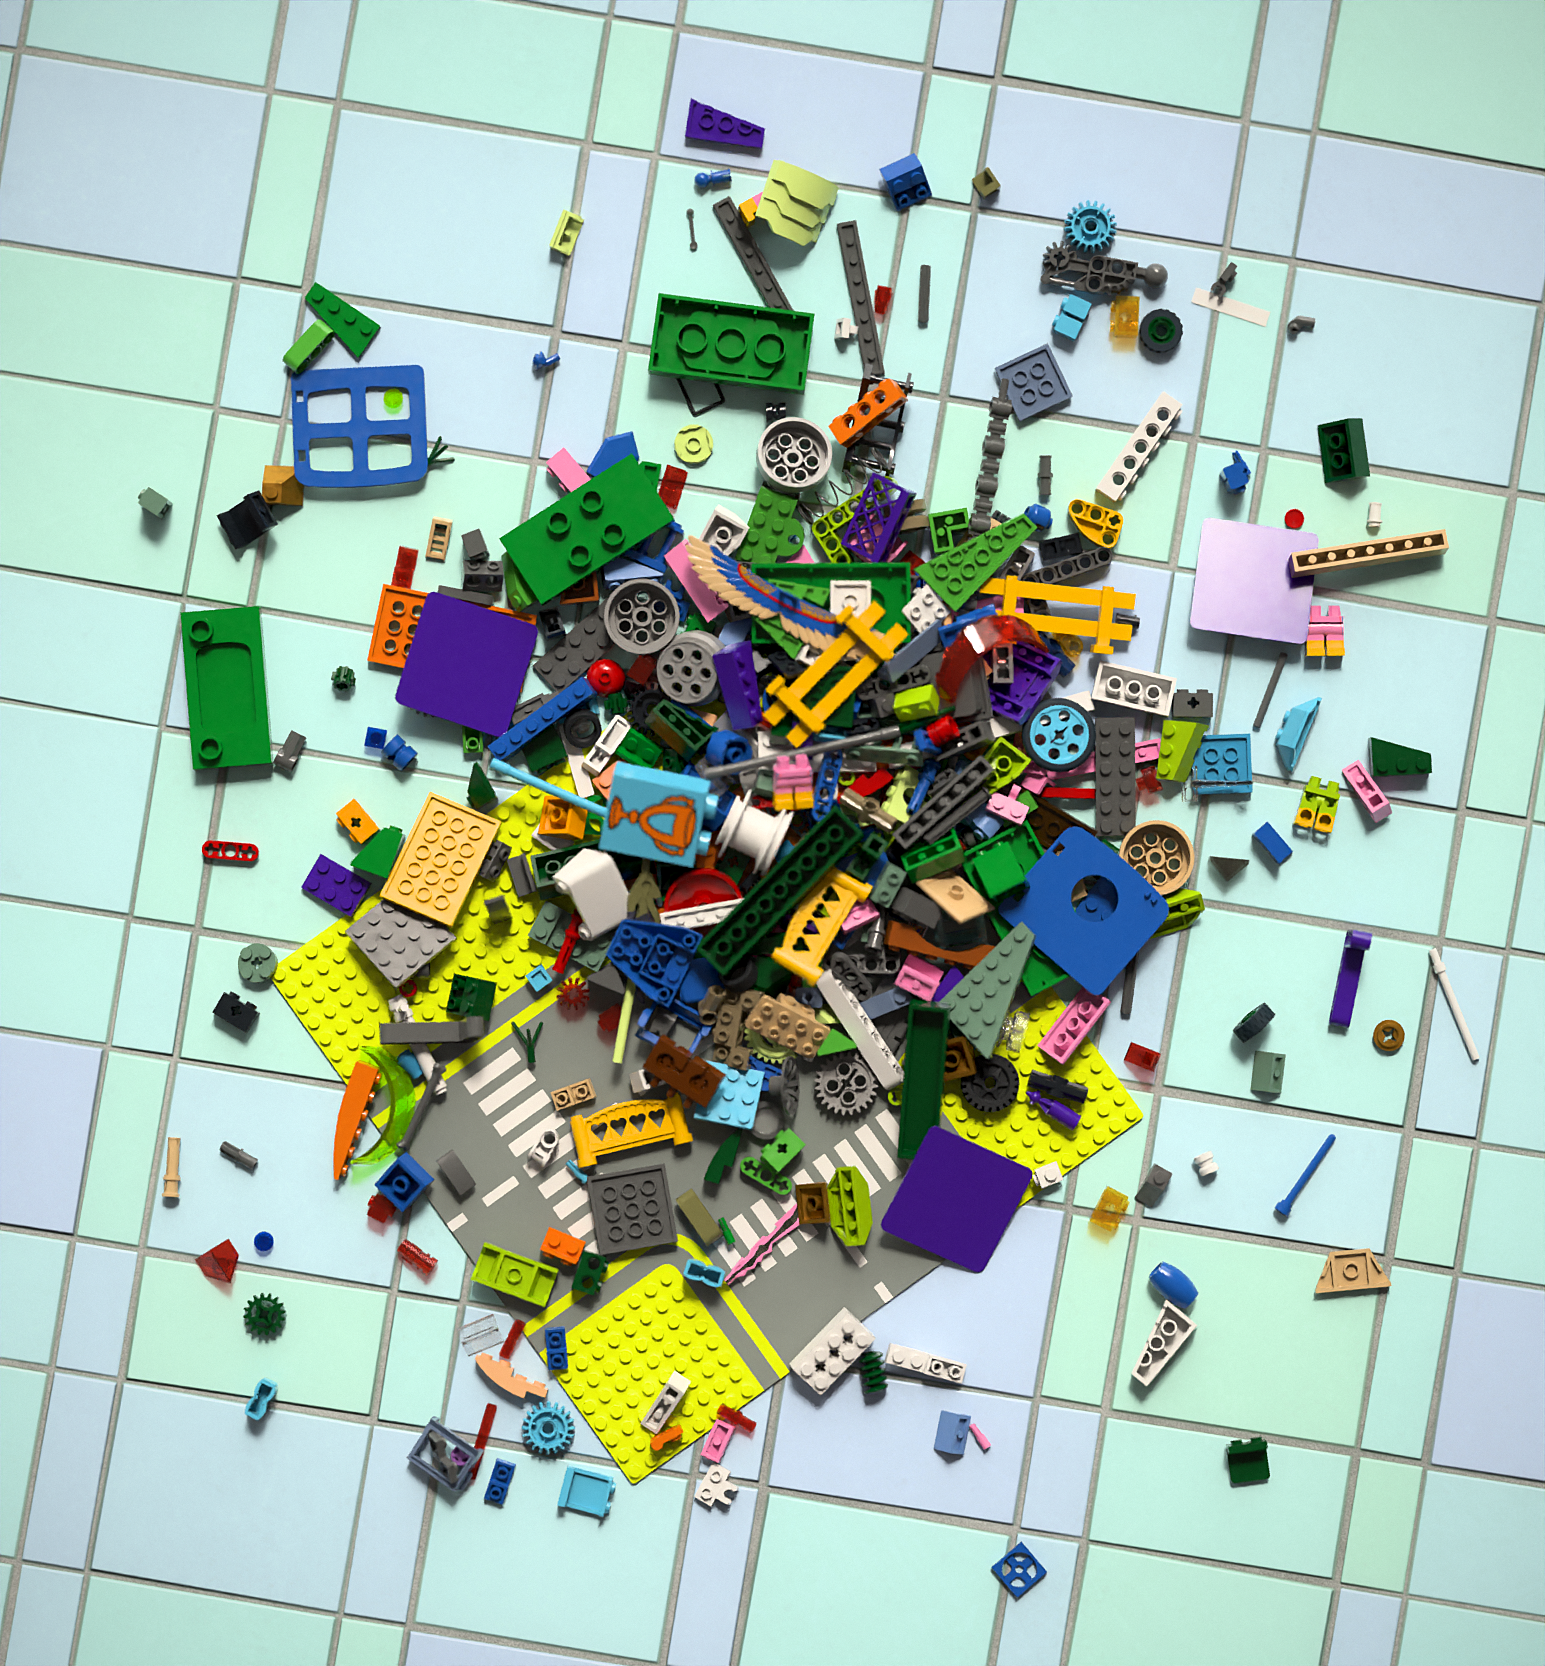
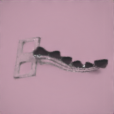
(1203, 783)

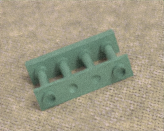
(892, 754)

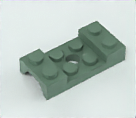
(550, 930)

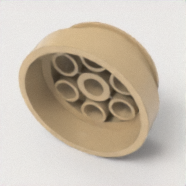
(1182, 852)

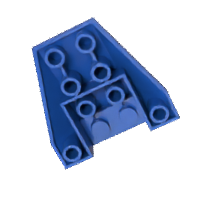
(654, 956)

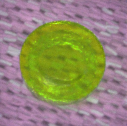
(393, 398)

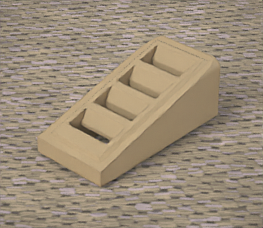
(442, 521)

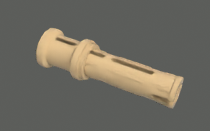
(172, 1177)

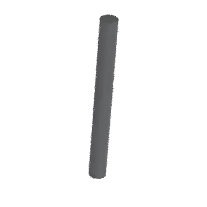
(1270, 689)

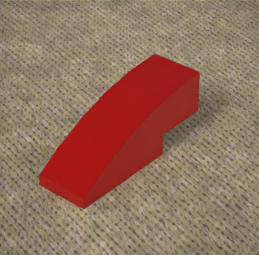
(867, 786)

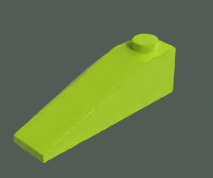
(1006, 762)

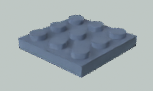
(1034, 382)

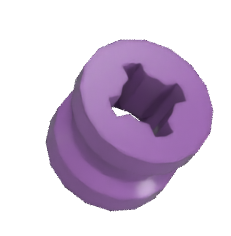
(459, 1458)

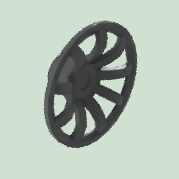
(779, 1085)

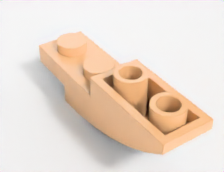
(502, 1372)

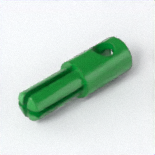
(726, 1231)

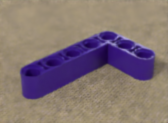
(1348, 977)

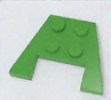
(774, 625)

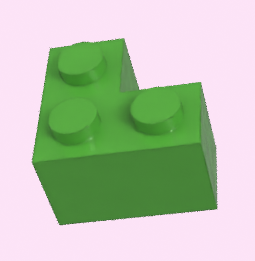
(943, 524)

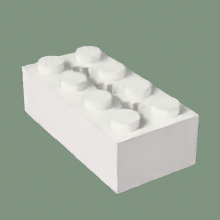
(832, 1338)

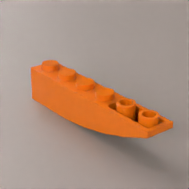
(353, 1112)

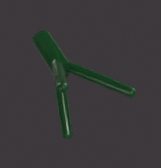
(432, 458)
(528, 1042)

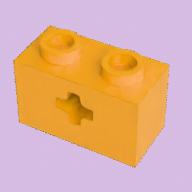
(355, 810)

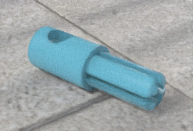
(579, 1173)

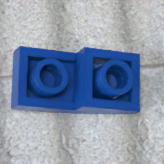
(556, 1348)
(499, 1481)

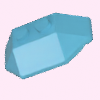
(1295, 730)

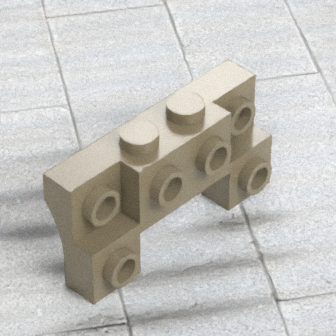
(730, 1028)

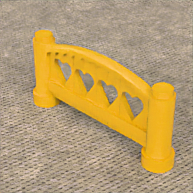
(806, 962)
(590, 1146)

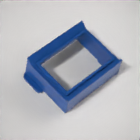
(684, 1013)

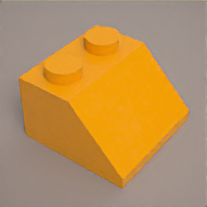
(562, 819)

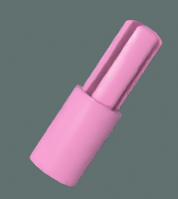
(979, 1436)

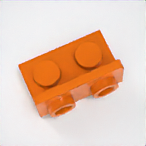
(563, 1246)

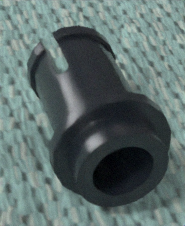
(1128, 620)

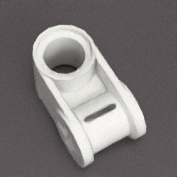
(543, 1148)

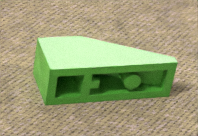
(517, 587)

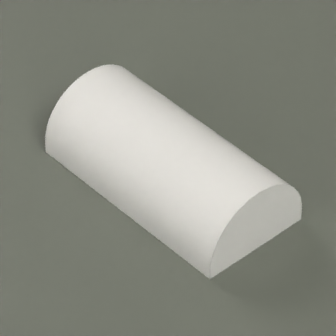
(1133, 688)

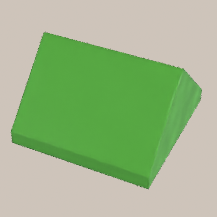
(835, 1042)

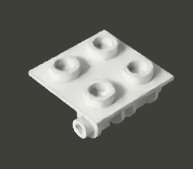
(925, 608)

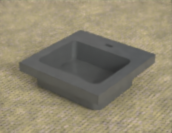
(973, 694)

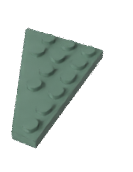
(986, 992)

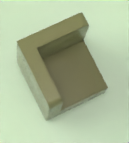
(986, 183)

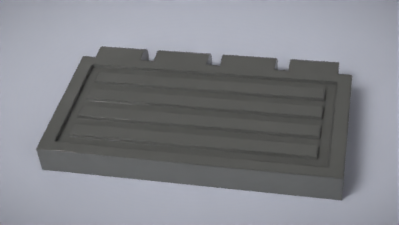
(892, 1023)

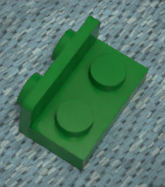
(639, 749)

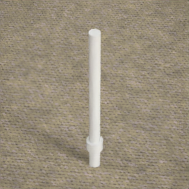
(1439, 967)

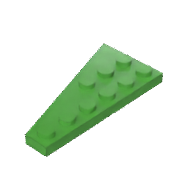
(965, 568)

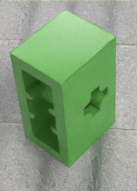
(792, 1146)

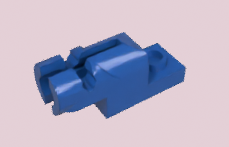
(949, 632)

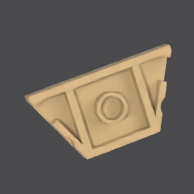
(1351, 1271)

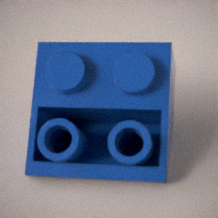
(906, 181)

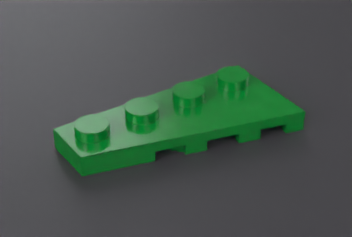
(346, 321)

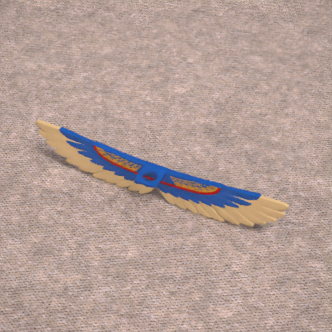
(764, 599)

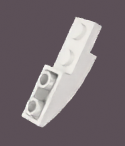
(925, 1362)

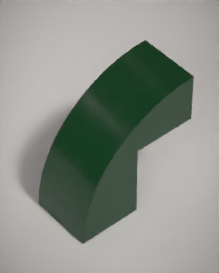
(866, 857)

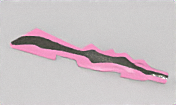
(764, 1245)

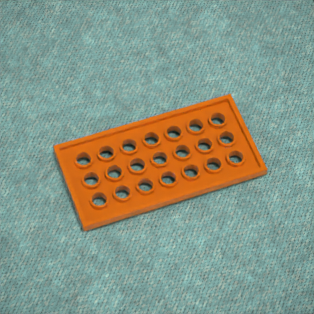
(410, 599)

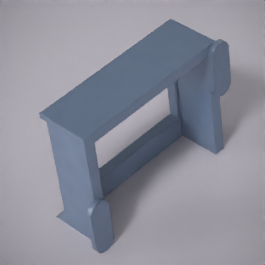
(465, 1474)

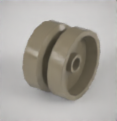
(912, 522)

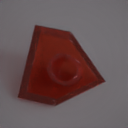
(219, 1261)

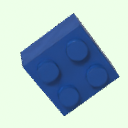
(404, 1182)

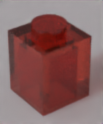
(610, 1018)

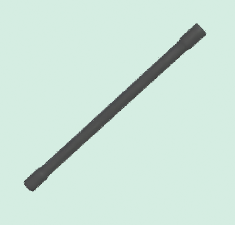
(882, 734)

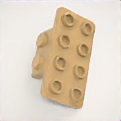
(788, 1024)

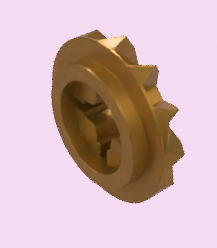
(1398, 1034)

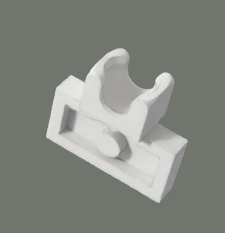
(715, 1486)

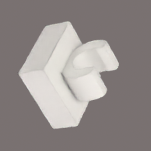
(844, 329)

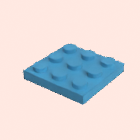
(1224, 759)

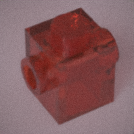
(380, 1208)

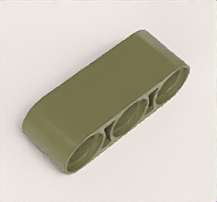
(699, 1217)

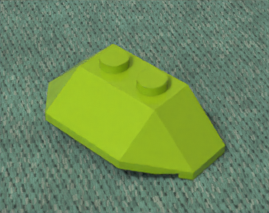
(1183, 910)
(850, 1205)

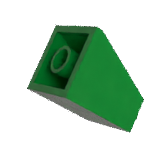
(381, 852)
(1000, 872)

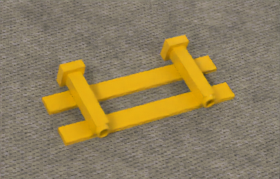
(1105, 599)
(791, 697)

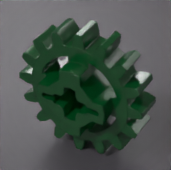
(257, 1318)

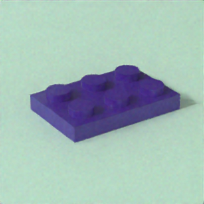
(336, 885)

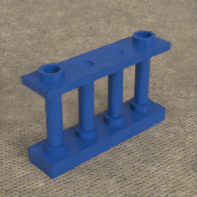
(658, 562)

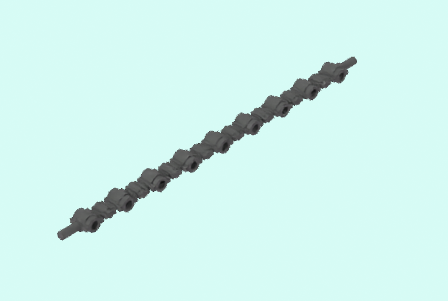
(986, 484)

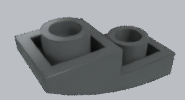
(456, 1172)

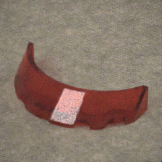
(977, 640)

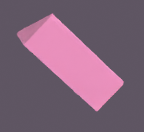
(1073, 1025)

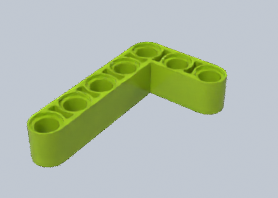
(832, 526)

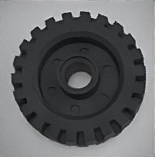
(1001, 1094)

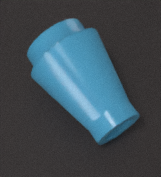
(409, 1063)

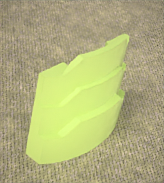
(795, 202)

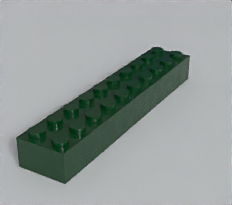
(780, 891)

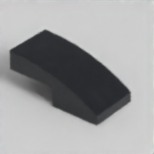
(1060, 546)

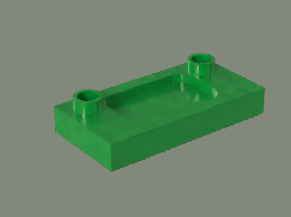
(731, 343)
(227, 688)

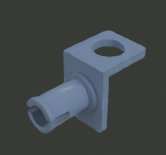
(809, 996)

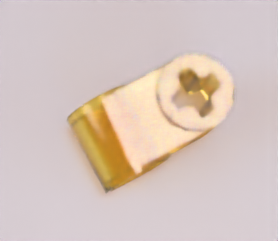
(1066, 640)

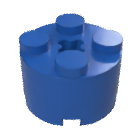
(727, 748)

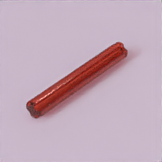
(483, 1433)

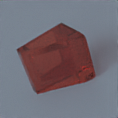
(914, 560)

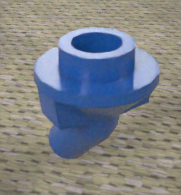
(540, 360)

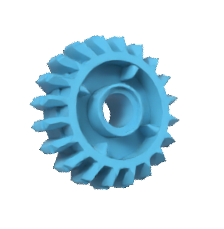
(1098, 218)
(539, 1436)

